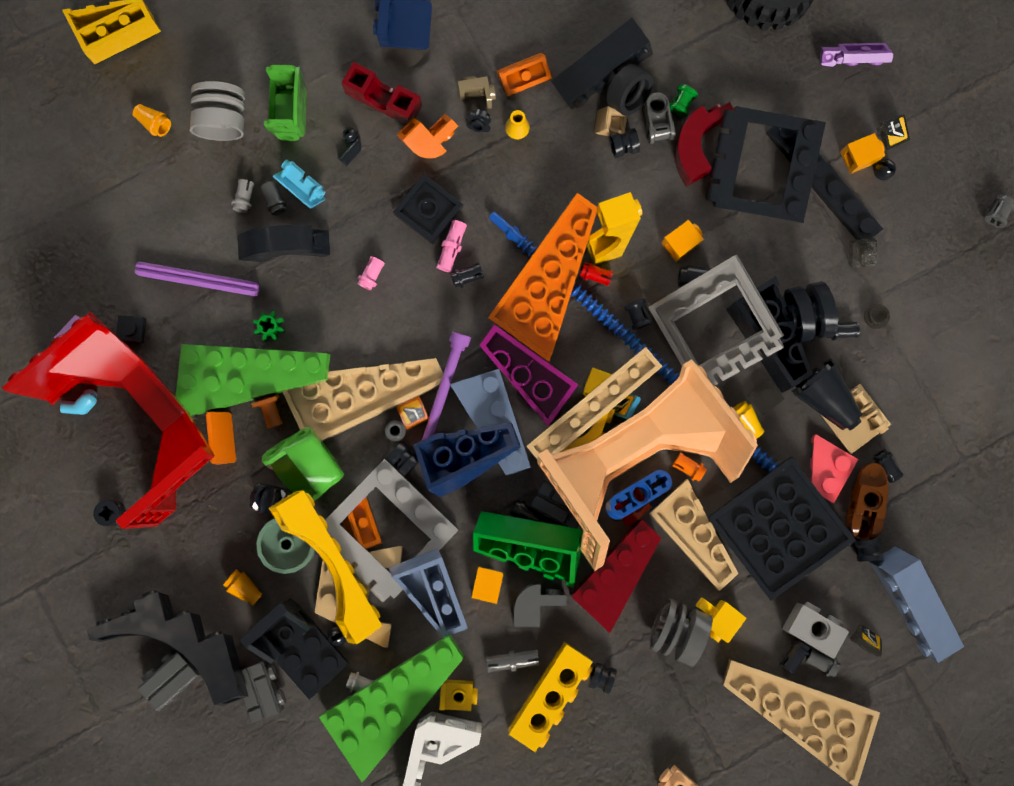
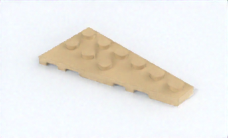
(360, 394)
(819, 722)

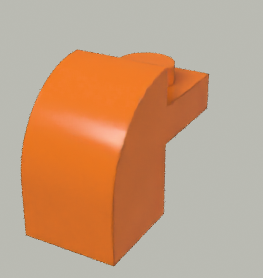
(427, 142)

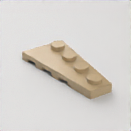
(694, 534)

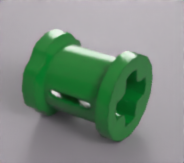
(682, 100)

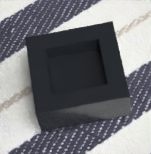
(131, 329)

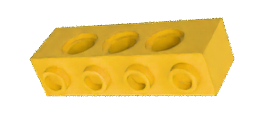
(537, 736)

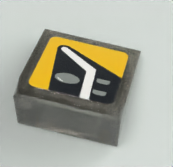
(894, 132)
(867, 640)

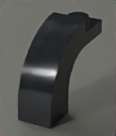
(282, 240)

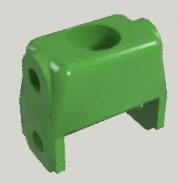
(286, 102)
(304, 463)

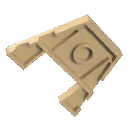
(326, 593)

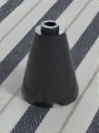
(830, 396)

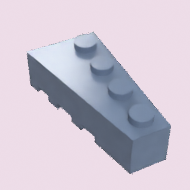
(488, 405)
(918, 603)

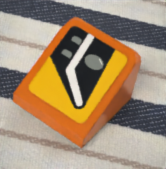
(412, 412)

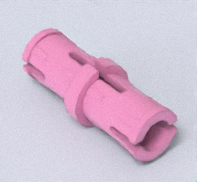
(451, 246)

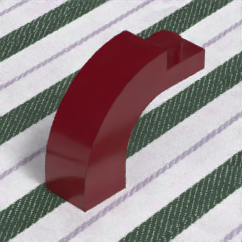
(688, 152)

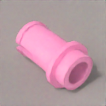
(370, 273)

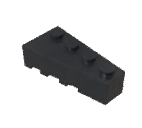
(788, 365)

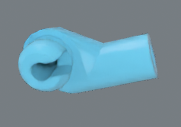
(81, 405)

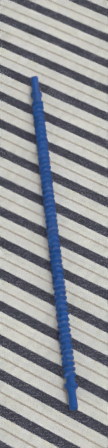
(513, 234)

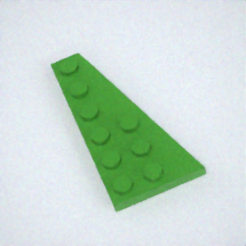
(230, 375)
(381, 711)

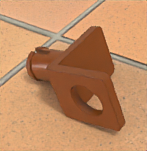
(269, 409)

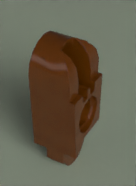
(870, 480)

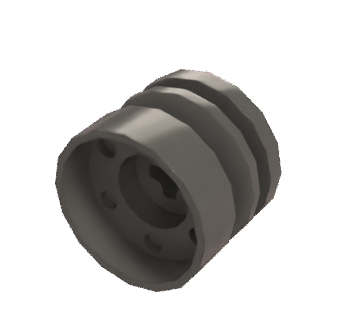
(675, 630)

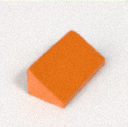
(524, 74)
(221, 437)
(362, 526)

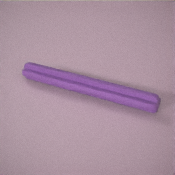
(197, 278)

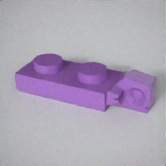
(856, 53)

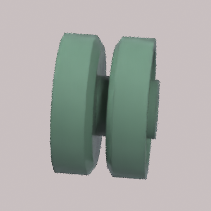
(280, 559)

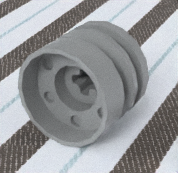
(217, 111)

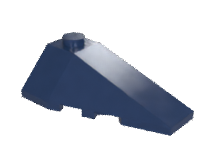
(460, 457)

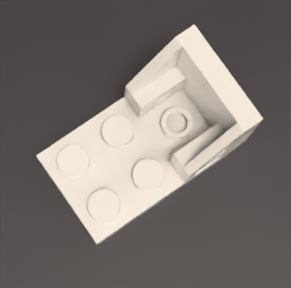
(451, 736)

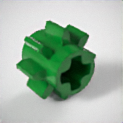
(268, 319)

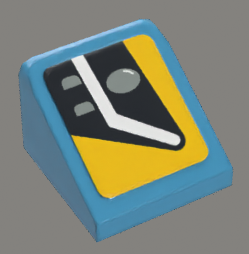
(626, 408)

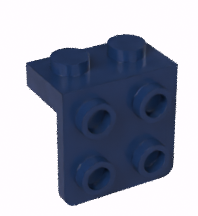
(403, 23)

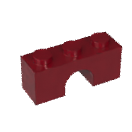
(367, 88)

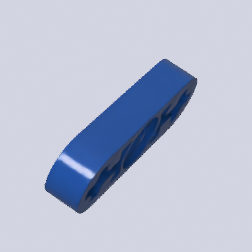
(643, 484)

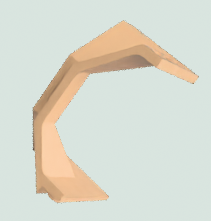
(683, 418)

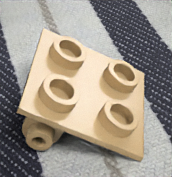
(872, 422)

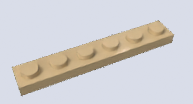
(596, 404)

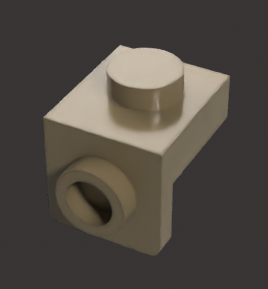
(475, 87)

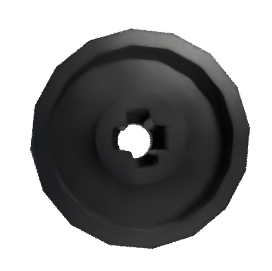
(812, 311)

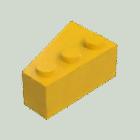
(111, 27)

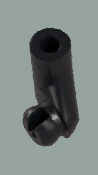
(353, 146)

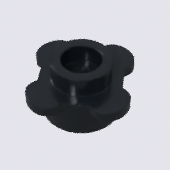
(479, 121)

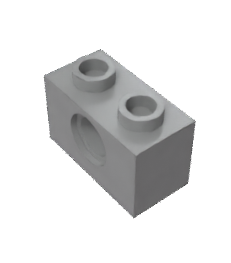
(827, 640)

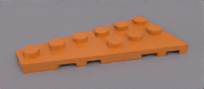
(541, 292)

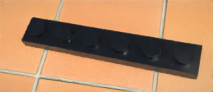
(831, 190)

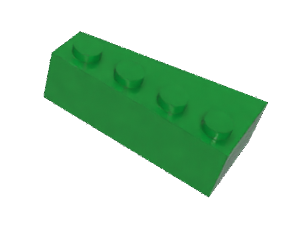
(530, 545)

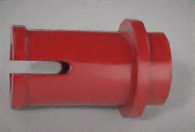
(594, 273)

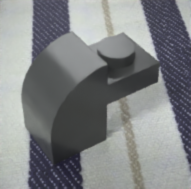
(529, 601)

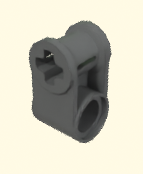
(658, 123)

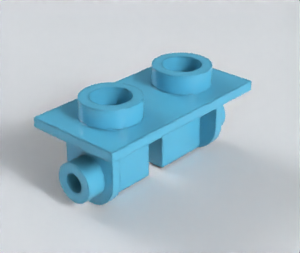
(306, 190)

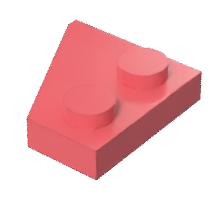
(829, 468)

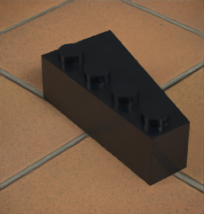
(602, 63)

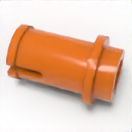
(689, 467)

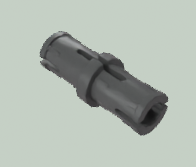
(512, 660)

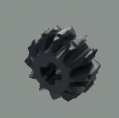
(265, 496)

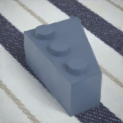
(430, 588)

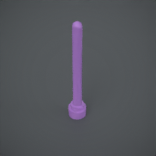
(458, 344)

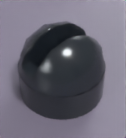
(882, 172)
(339, 641)

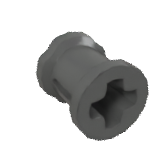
(1000, 211)

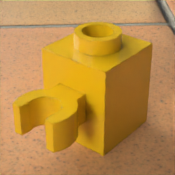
(725, 619)

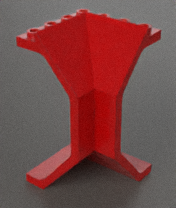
(99, 357)

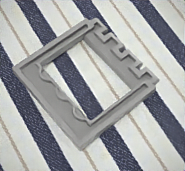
(700, 292)
(411, 503)

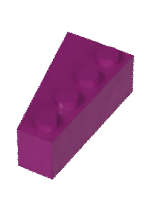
(533, 377)

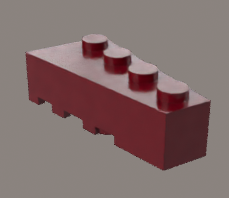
(607, 589)

